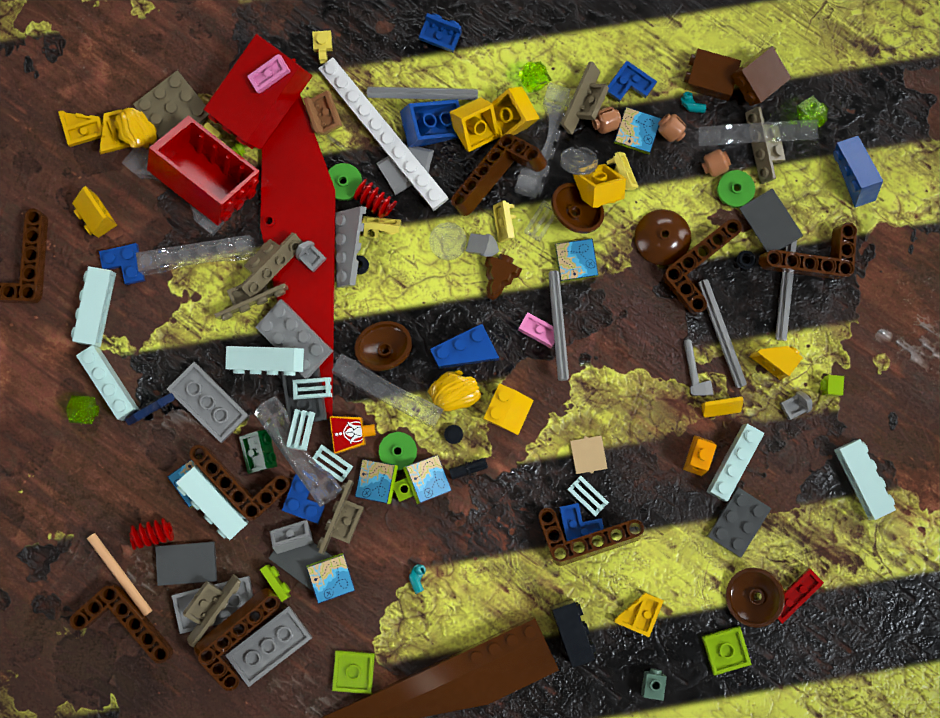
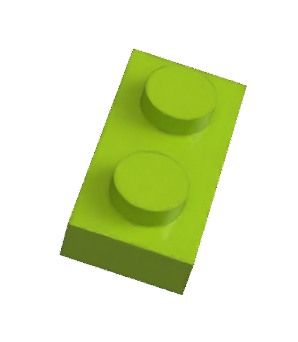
(281, 589)

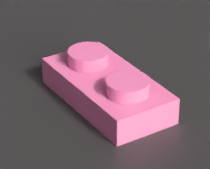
(269, 73)
(537, 330)

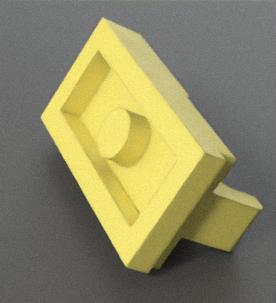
(623, 168)
(503, 221)
(389, 226)

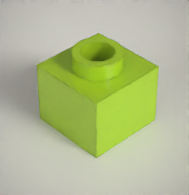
(832, 385)
(397, 488)

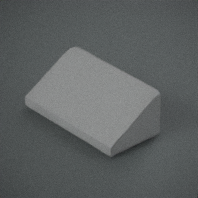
(291, 537)

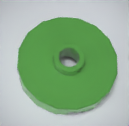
(351, 174)
(734, 198)
(403, 441)

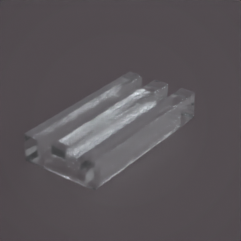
(533, 234)

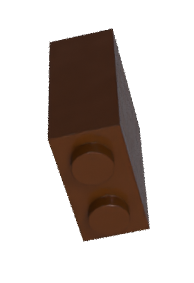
(711, 74)
(761, 76)

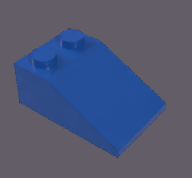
(428, 122)

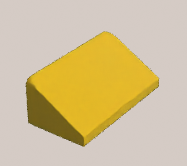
(722, 407)

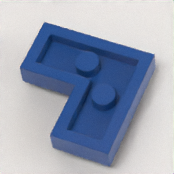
(630, 77)
(124, 258)
(299, 504)
(573, 523)

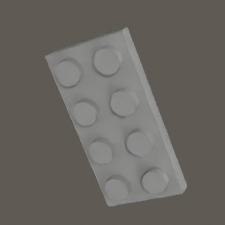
(288, 330)
(207, 402)
(238, 599)
(269, 646)

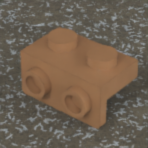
(322, 113)

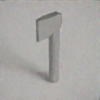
(697, 388)

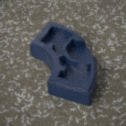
(150, 409)

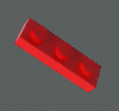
(799, 592)

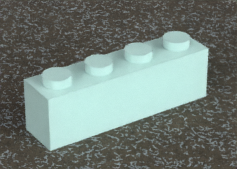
(93, 307)
(264, 359)
(107, 382)
(735, 462)
(865, 479)
(212, 503)

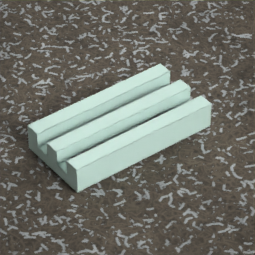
(327, 387)
(290, 442)
(345, 473)
(597, 494)

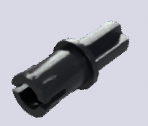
(468, 468)

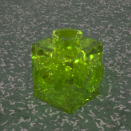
(534, 76)
(812, 109)
(82, 409)

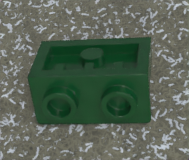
(258, 451)

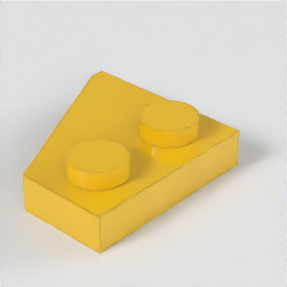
(80, 128)
(109, 134)
(641, 614)

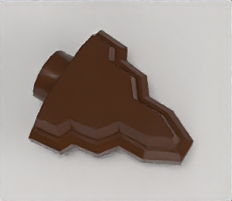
(500, 274)

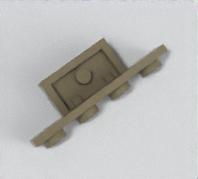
(586, 99)
(765, 152)
(268, 263)
(242, 302)
(344, 520)
(207, 605)

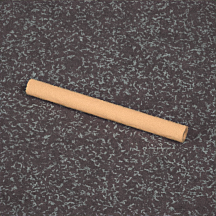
(119, 574)

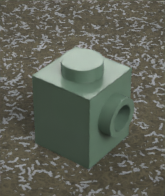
(654, 684)

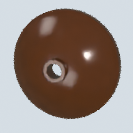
(575, 212)
(653, 245)
(378, 340)
(744, 603)

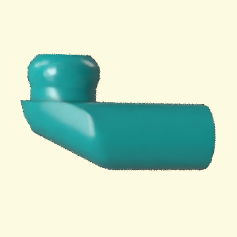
(689, 103)
(415, 577)

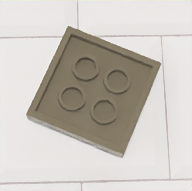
(171, 103)

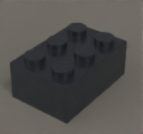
(573, 632)

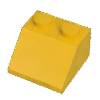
(514, 111)
(475, 123)
(601, 186)
(93, 213)
(778, 360)
(508, 409)

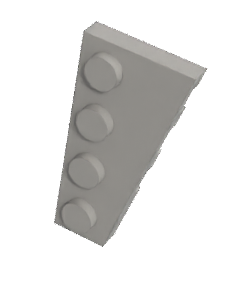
(347, 245)

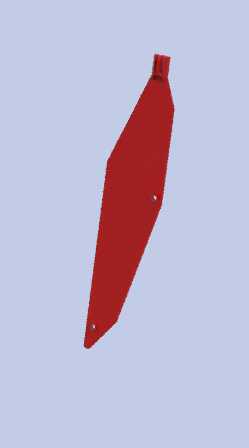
(302, 201)

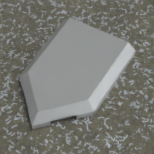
(393, 174)

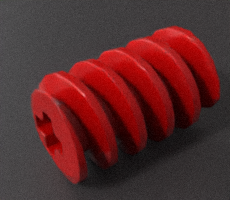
(373, 199)
(151, 534)

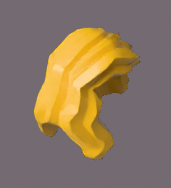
(135, 128)
(454, 391)

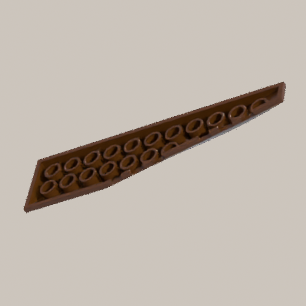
(463, 679)

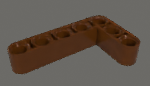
(492, 167)
(696, 260)
(27, 265)
(815, 268)
(235, 485)
(586, 541)
(126, 620)
(232, 636)

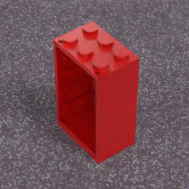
(244, 111)
(203, 170)

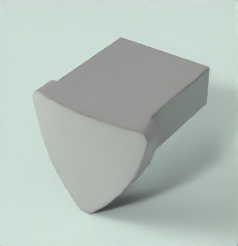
(482, 245)
(310, 255)
(797, 405)

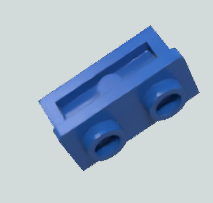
(440, 32)

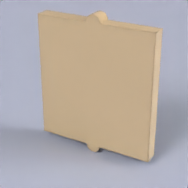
(588, 454)

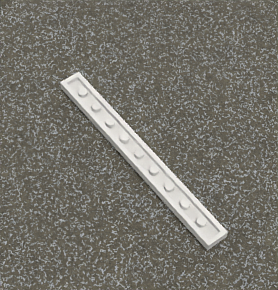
(383, 134)

